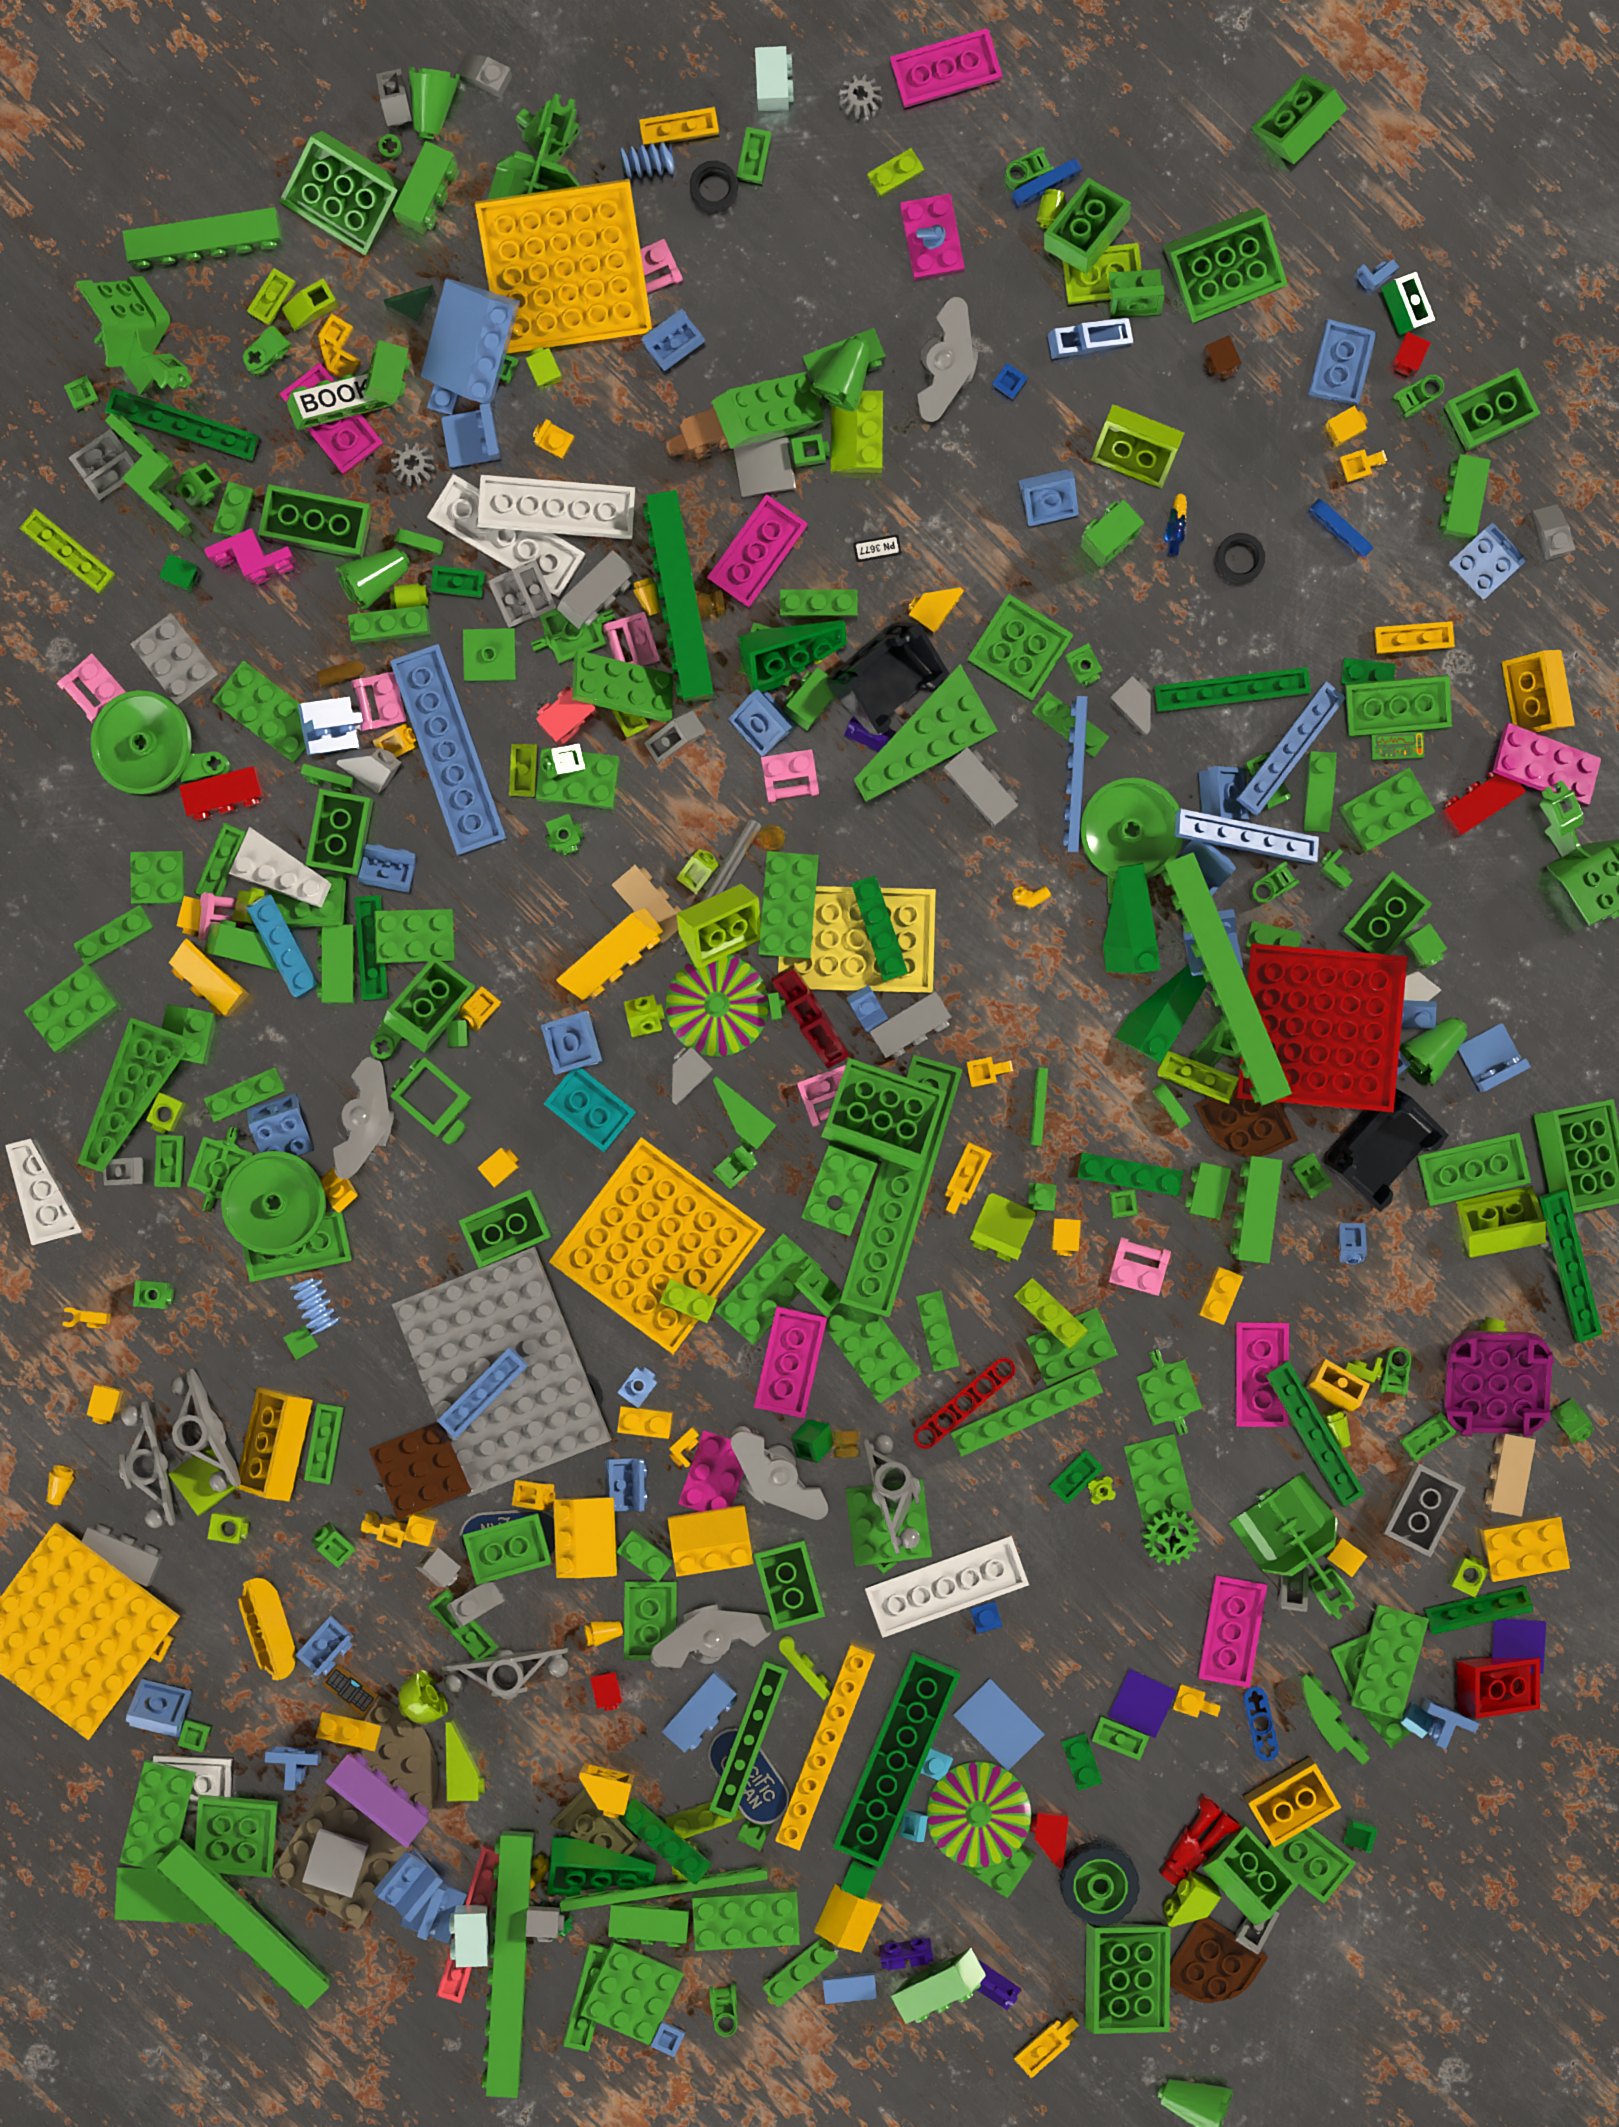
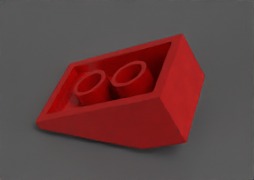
(1497, 1686)

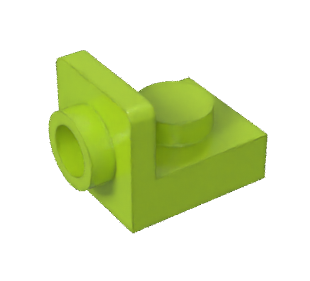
(698, 870)
(1360, 1369)

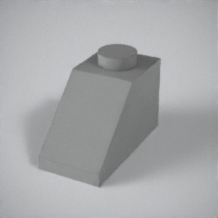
(485, 73)
(393, 97)
(1553, 532)
(1134, 703)
(675, 737)
(370, 766)
(688, 1073)
(475, 1603)

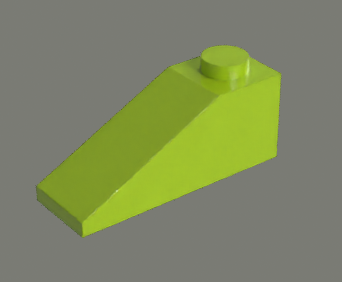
(461, 1770)

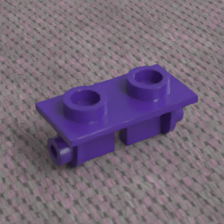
(859, 734)
(894, 1953)
(998, 1987)

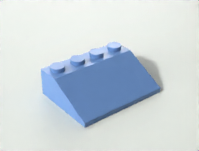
(469, 340)

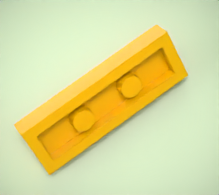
(679, 126)
(1414, 637)

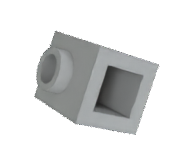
(438, 1567)
(544, 1923)

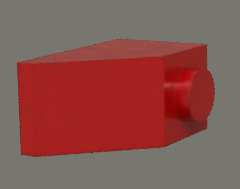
(1051, 1834)

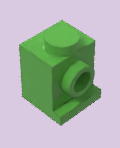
(801, 444)
(1074, 662)
(1041, 1196)
(142, 1290)

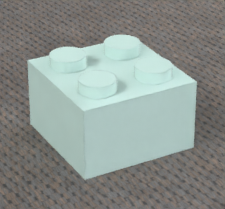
(773, 86)
(471, 1935)

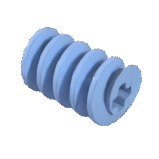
(647, 160)
(314, 1305)

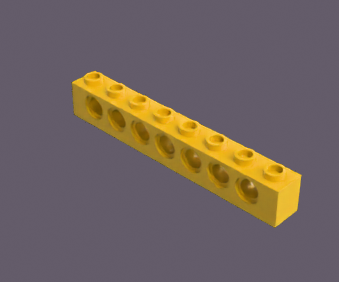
(824, 1746)

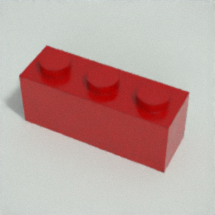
(221, 793)
(1480, 802)

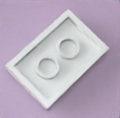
(212, 1775)

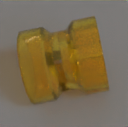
(705, 607)
(772, 838)
(846, 1437)

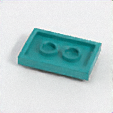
(590, 1108)

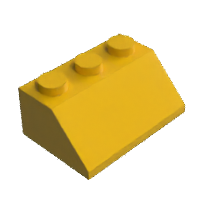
(1538, 691)
(207, 978)
(585, 1537)
(710, 1540)
(607, 1788)
(1292, 1801)

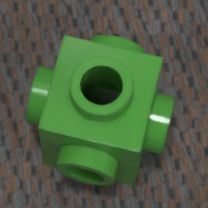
(198, 485)
(562, 825)

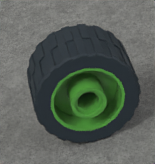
(1099, 1883)

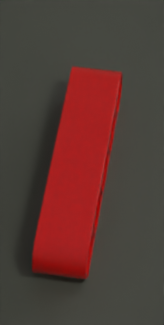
(951, 1405)

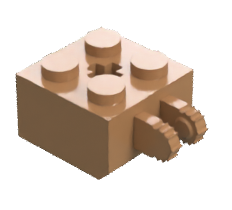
(699, 436)

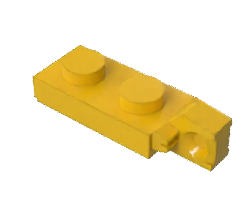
(966, 1176)
(1046, 2046)

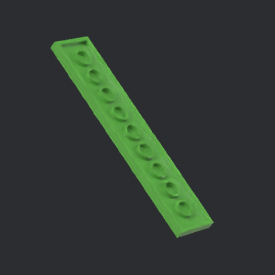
(896, 1207)

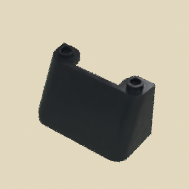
(887, 674)
(1382, 1146)

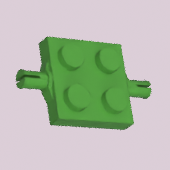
(566, 638)
(214, 1165)
(1168, 1392)

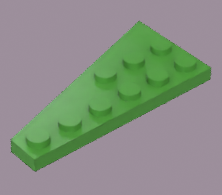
(935, 732)
(138, 1073)

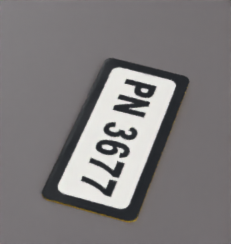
(877, 548)

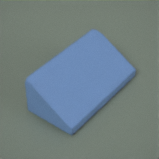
(849, 1988)

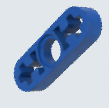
(1047, 181)
(1341, 528)
(1257, 1744)

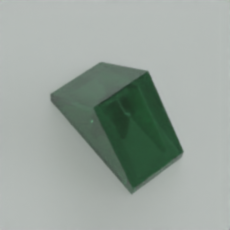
(412, 305)

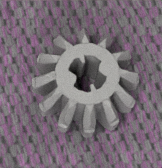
(870, 96)
(407, 457)

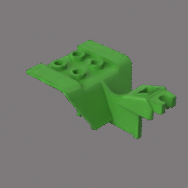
(528, 174)
(131, 330)
(1586, 871)
(1291, 1532)

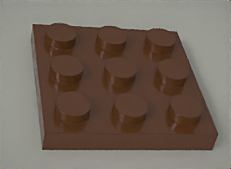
(419, 1470)

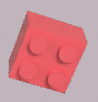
(565, 717)

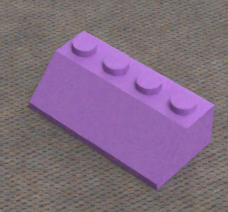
(378, 1798)

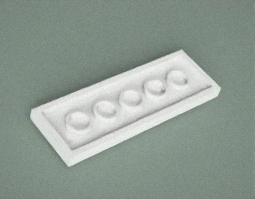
(556, 507)
(458, 514)
(946, 1586)

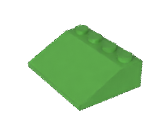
(342, 192)
(1226, 264)
(884, 1114)
(1582, 1153)
(1127, 1978)

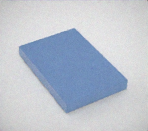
(1342, 362)
(998, 1724)

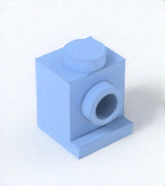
(630, 1393)

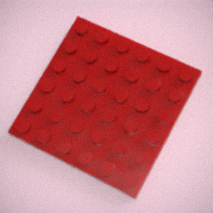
(1330, 1023)

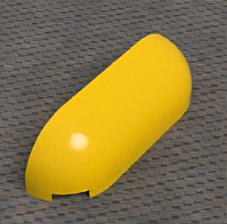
(267, 1628)

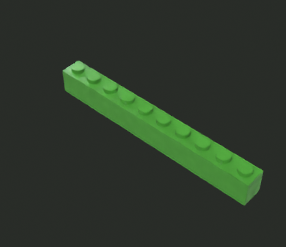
(1227, 979)
(509, 1964)

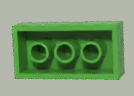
(768, 410)
(315, 521)
(1257, 1209)
(746, 1919)

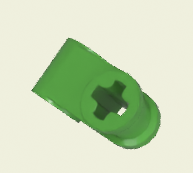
(1031, 166)
(268, 348)
(1415, 397)
(200, 767)
(1276, 882)
(385, 1035)
(1395, 1373)
(724, 2007)

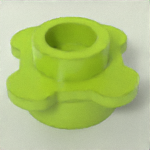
(1095, 1486)

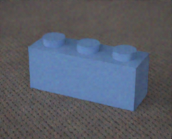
(700, 1712)

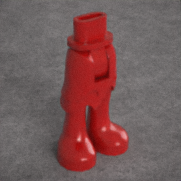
(1187, 1852)

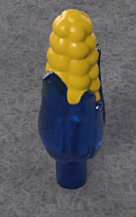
(1177, 524)

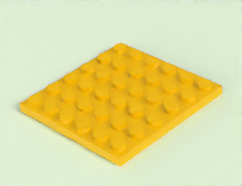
(568, 262)
(653, 1228)
(77, 1630)

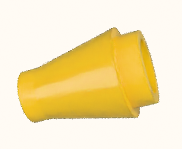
(647, 594)
(58, 1484)
(601, 1632)

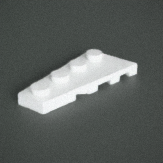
(274, 869)
(41, 1201)

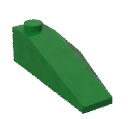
(781, 651)
(1130, 930)
(1160, 1018)
(585, 1866)

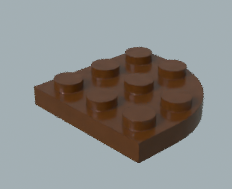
(1246, 1126)
(1213, 1964)

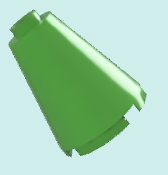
(430, 99)
(844, 375)
(371, 576)
(1433, 1050)
(1196, 2102)

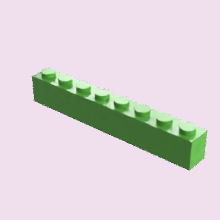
(243, 1924)

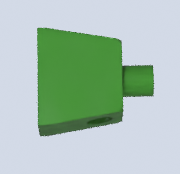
(531, 124)

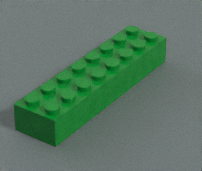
(680, 597)
(896, 1759)

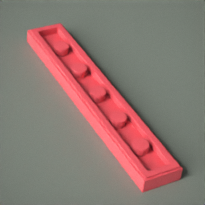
(480, 1892)

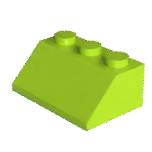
(858, 436)
(1137, 446)
(720, 925)
(1501, 1221)

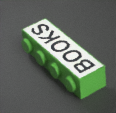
(331, 401)

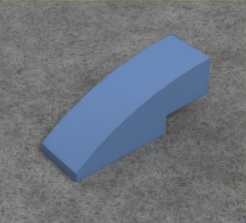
(1089, 337)

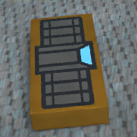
(350, 1689)

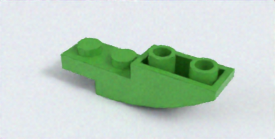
(1324, 1712)

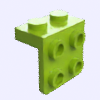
(1002, 1227)

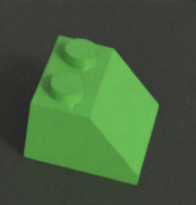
(194, 1025)

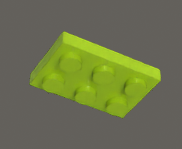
(1095, 284)

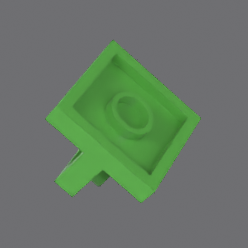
(1135, 293)

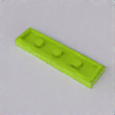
(67, 551)

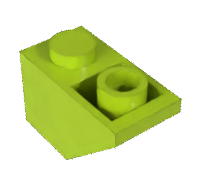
(310, 305)
(1192, 1900)

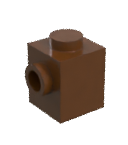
(1222, 358)

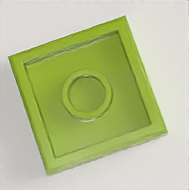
(193, 1482)

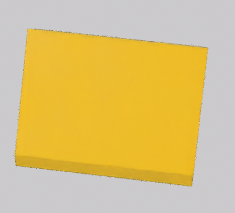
(847, 1919)

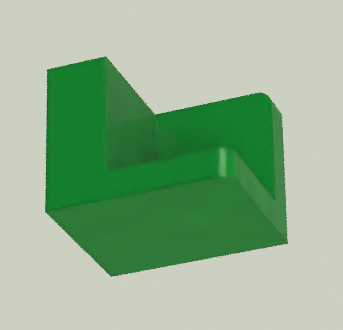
(179, 573)
(812, 1441)
(1360, 1835)
(858, 1879)

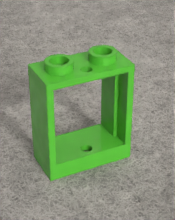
(449, 1115)

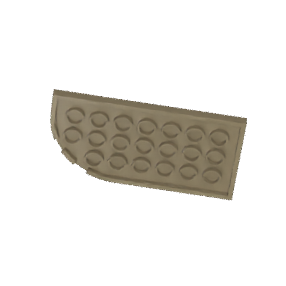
(408, 1761)

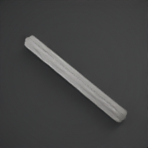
(727, 869)

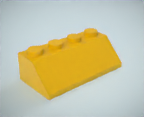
(611, 954)
(273, 1444)

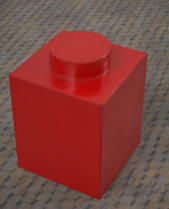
(1410, 354)
(607, 1690)

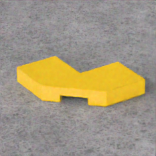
(332, 339)

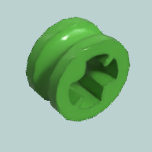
(395, 140)

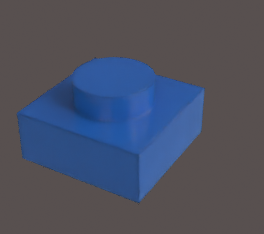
(1009, 381)
(986, 1617)

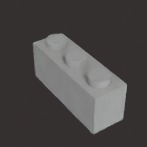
(596, 590)
(981, 786)
(911, 1026)
(130, 1559)

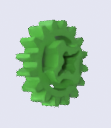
(1181, 1538)

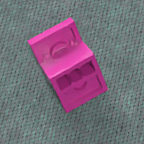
(251, 557)

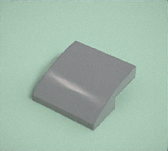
(103, 463)
(765, 467)
(521, 593)
(335, 1862)

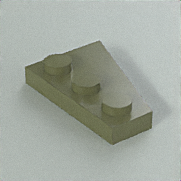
(587, 1823)

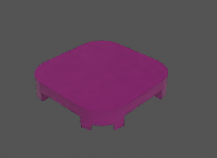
(1498, 1382)

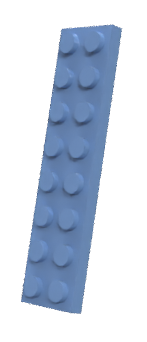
(448, 749)

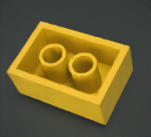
(1524, 1548)

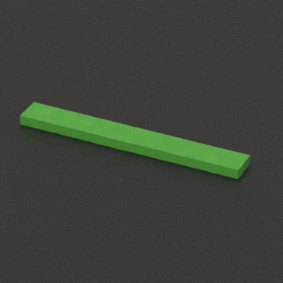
(663, 1888)

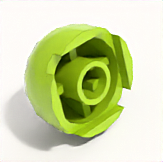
(420, 1700)

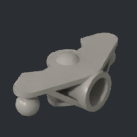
(948, 358)
(363, 1120)
(212, 1430)
(127, 1469)
(773, 1476)
(896, 1500)
(709, 1635)
(455, 1681)

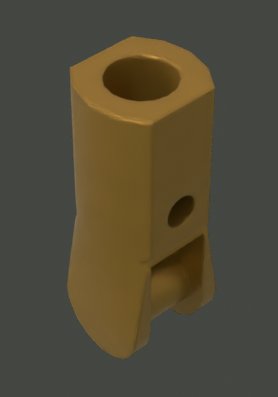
(340, 673)

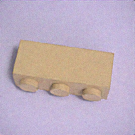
(640, 893)
(1510, 1474)

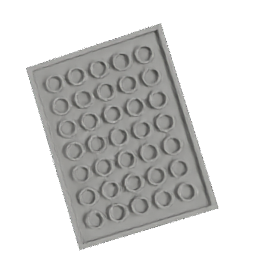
(464, 1329)

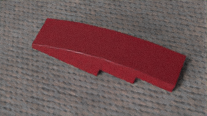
(810, 1016)

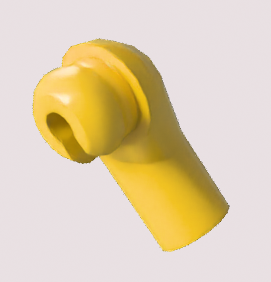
(1029, 898)
(541, 1867)

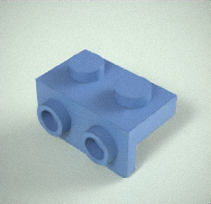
(672, 339)
(387, 868)
(626, 1483)
(325, 1646)

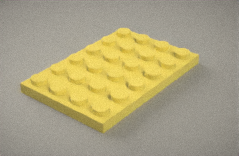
(842, 949)

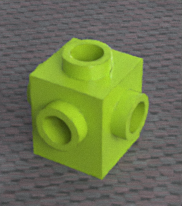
(644, 1015)

